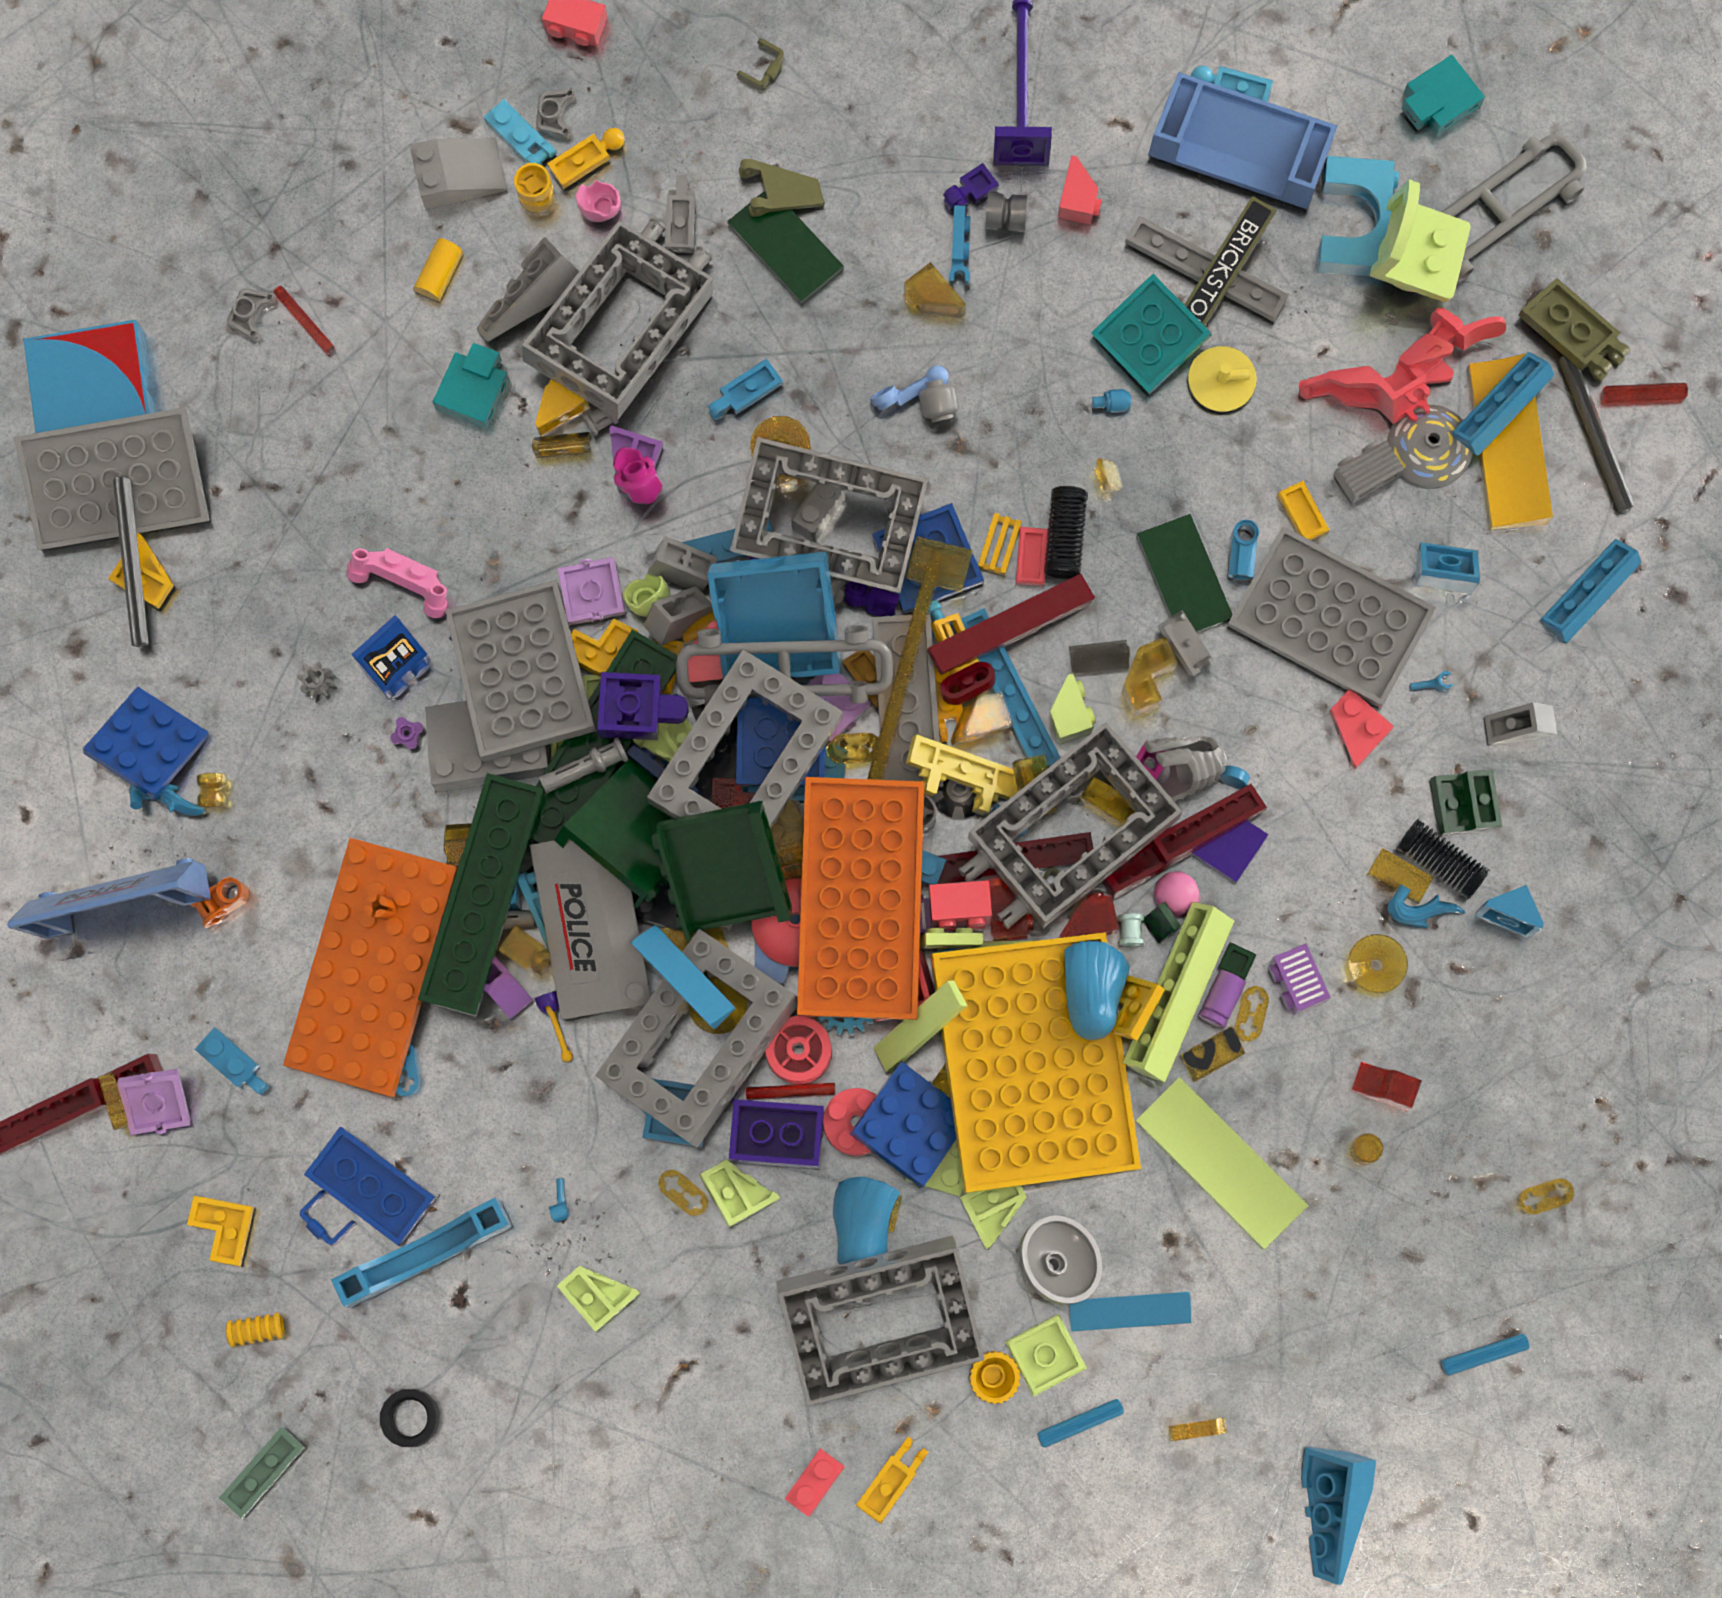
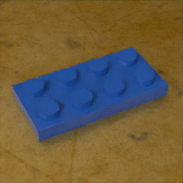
(370, 1186)

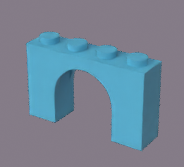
(1372, 182)

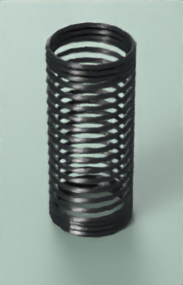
(1071, 498)
(1415, 834)

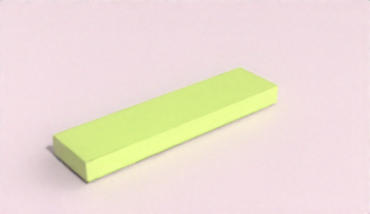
(913, 1034)

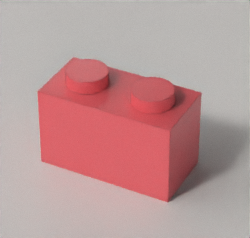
(575, 20)

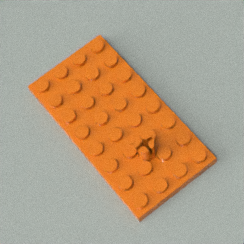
(860, 898)
(370, 967)

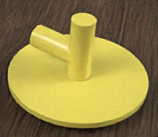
(1222, 379)

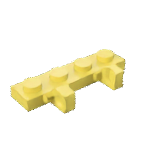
(944, 762)

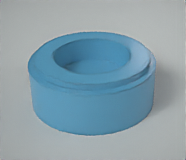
(1235, 777)

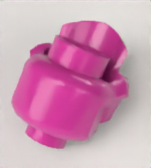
(636, 476)

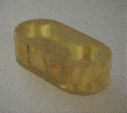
(854, 742)
(1258, 1015)
(113, 1101)
(1543, 1189)
(679, 1199)
(1198, 1429)

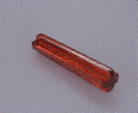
(1644, 392)

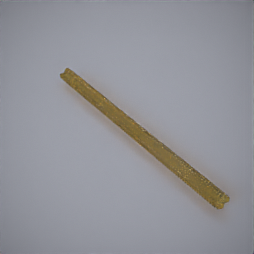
(904, 668)

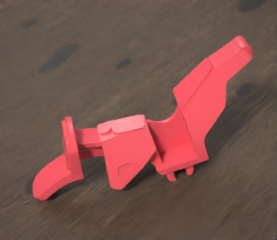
(1417, 367)

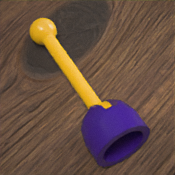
(549, 1005)

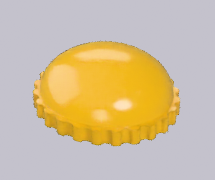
(994, 1377)

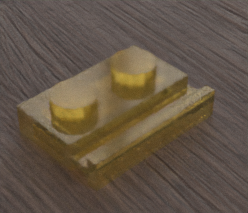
(953, 568)

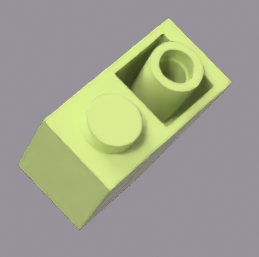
(1069, 714)

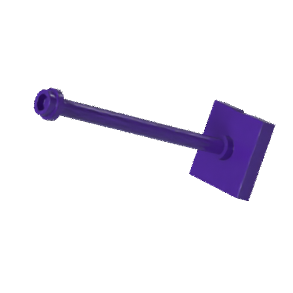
(1022, 143)

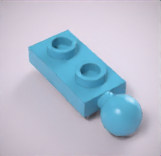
(1236, 80)

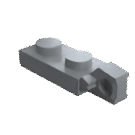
(680, 217)

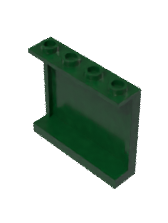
(618, 830)
(722, 868)

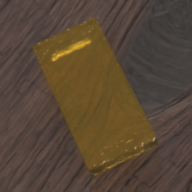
(1395, 871)

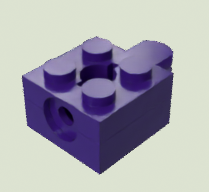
(634, 706)

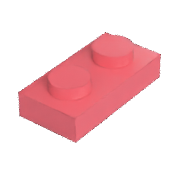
(814, 1482)

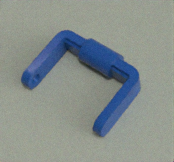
(315, 1228)

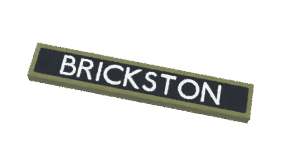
(1229, 259)

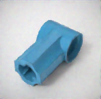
(1243, 552)

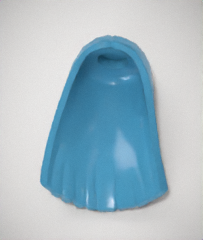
(1094, 987)
(862, 1217)

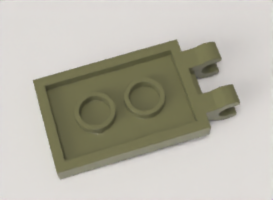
(1575, 329)

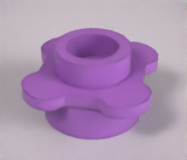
(410, 740)

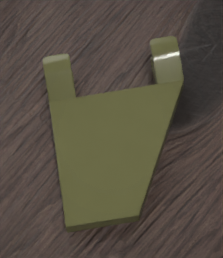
(782, 188)

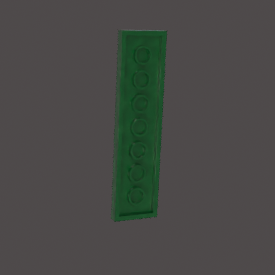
(635, 656)
(481, 895)

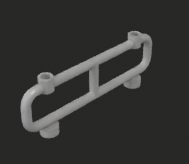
(1567, 187)
(855, 640)

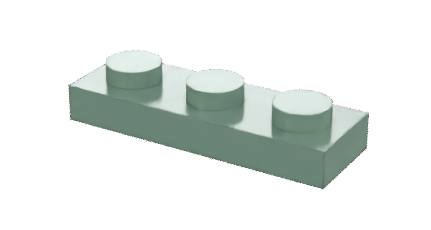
(262, 1472)

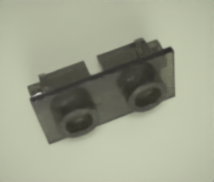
(1099, 657)

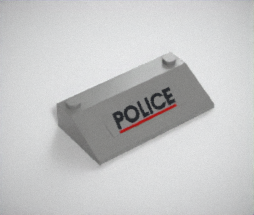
(588, 932)

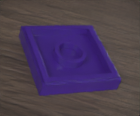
(1232, 851)

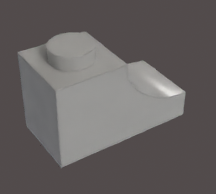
(675, 614)

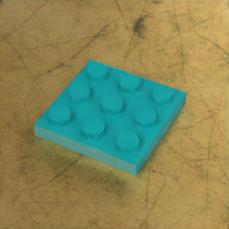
(1151, 333)

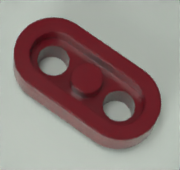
(967, 683)

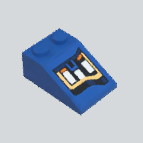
(392, 658)

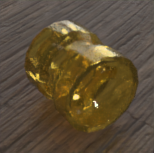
(211, 790)
(1370, 1147)

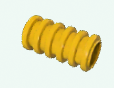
(254, 1329)

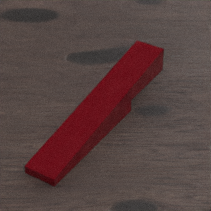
(1011, 624)
(1185, 839)
(1041, 853)
(66, 1107)

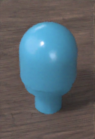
(1113, 401)

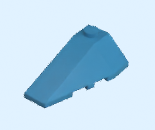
(1338, 1497)

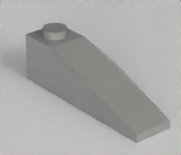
(537, 287)

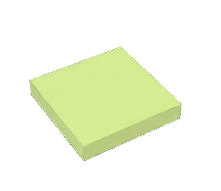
(1045, 1355)

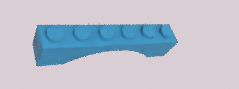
(420, 1255)

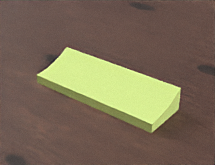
(1221, 1163)

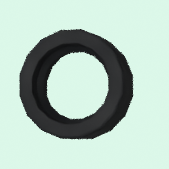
(386, 1418)

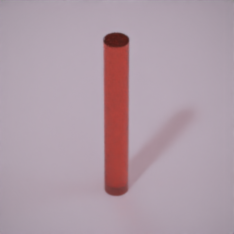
(304, 319)
(790, 1090)

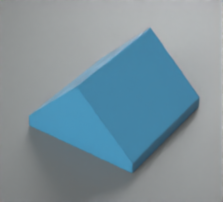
(1447, 568)
(1513, 911)

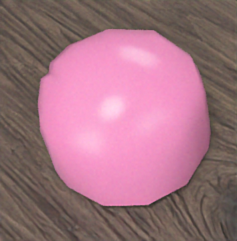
(598, 201)
(1177, 891)

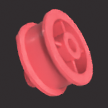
(811, 1062)
(837, 1119)

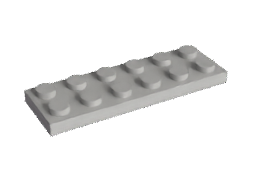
(920, 705)

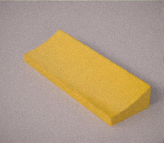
(1514, 460)

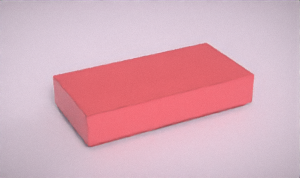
(1031, 556)

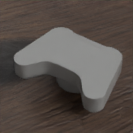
(551, 113)
(247, 310)

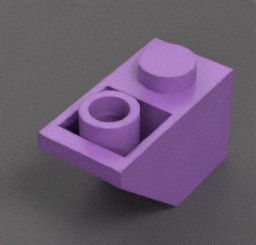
(506, 990)

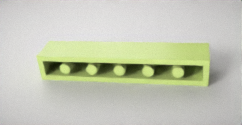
(1184, 984)

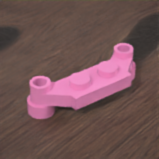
(402, 572)

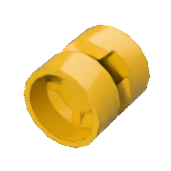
(534, 187)

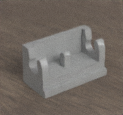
(681, 564)
(1185, 643)

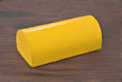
(438, 269)

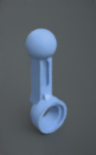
(890, 395)

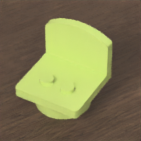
(1421, 247)

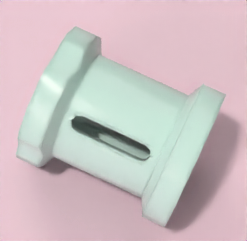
(1131, 930)

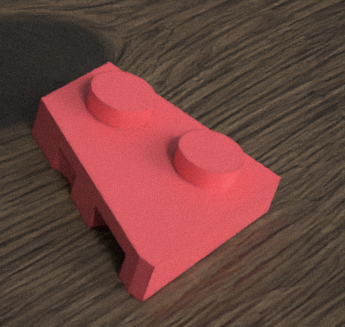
(1359, 726)

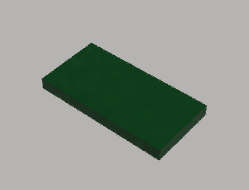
(787, 250)
(1185, 573)

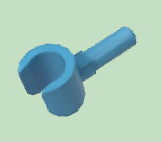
(1433, 683)
(559, 1211)

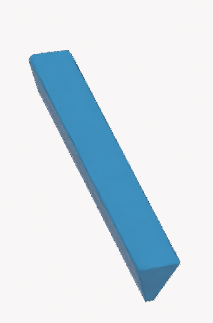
(1503, 403)
(1591, 590)
(683, 976)
(1130, 1311)

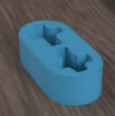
(412, 1072)

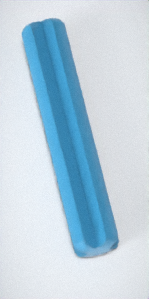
(1485, 1354)
(1080, 1423)

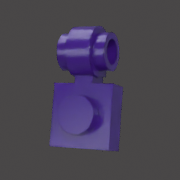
(975, 184)
(878, 601)

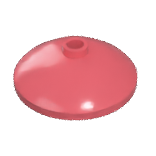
(781, 939)

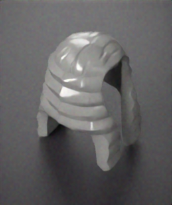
(1192, 763)

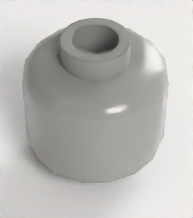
(938, 401)

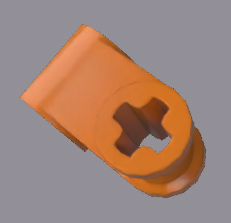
(219, 905)

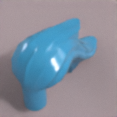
(168, 798)
(1418, 914)

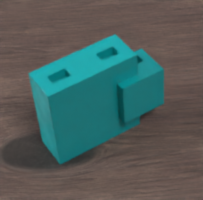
(1441, 96)
(472, 386)

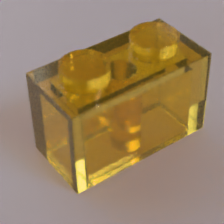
(525, 952)

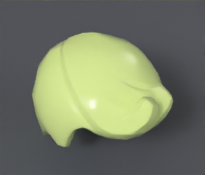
(642, 593)

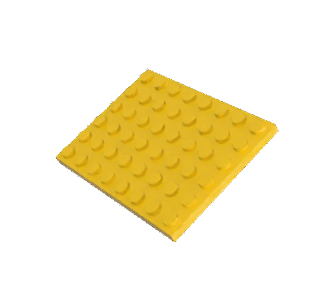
(1022, 1083)

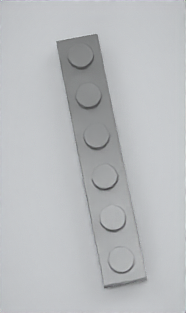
(1194, 261)

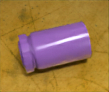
(1222, 999)

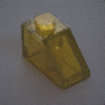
(933, 293)
(982, 718)

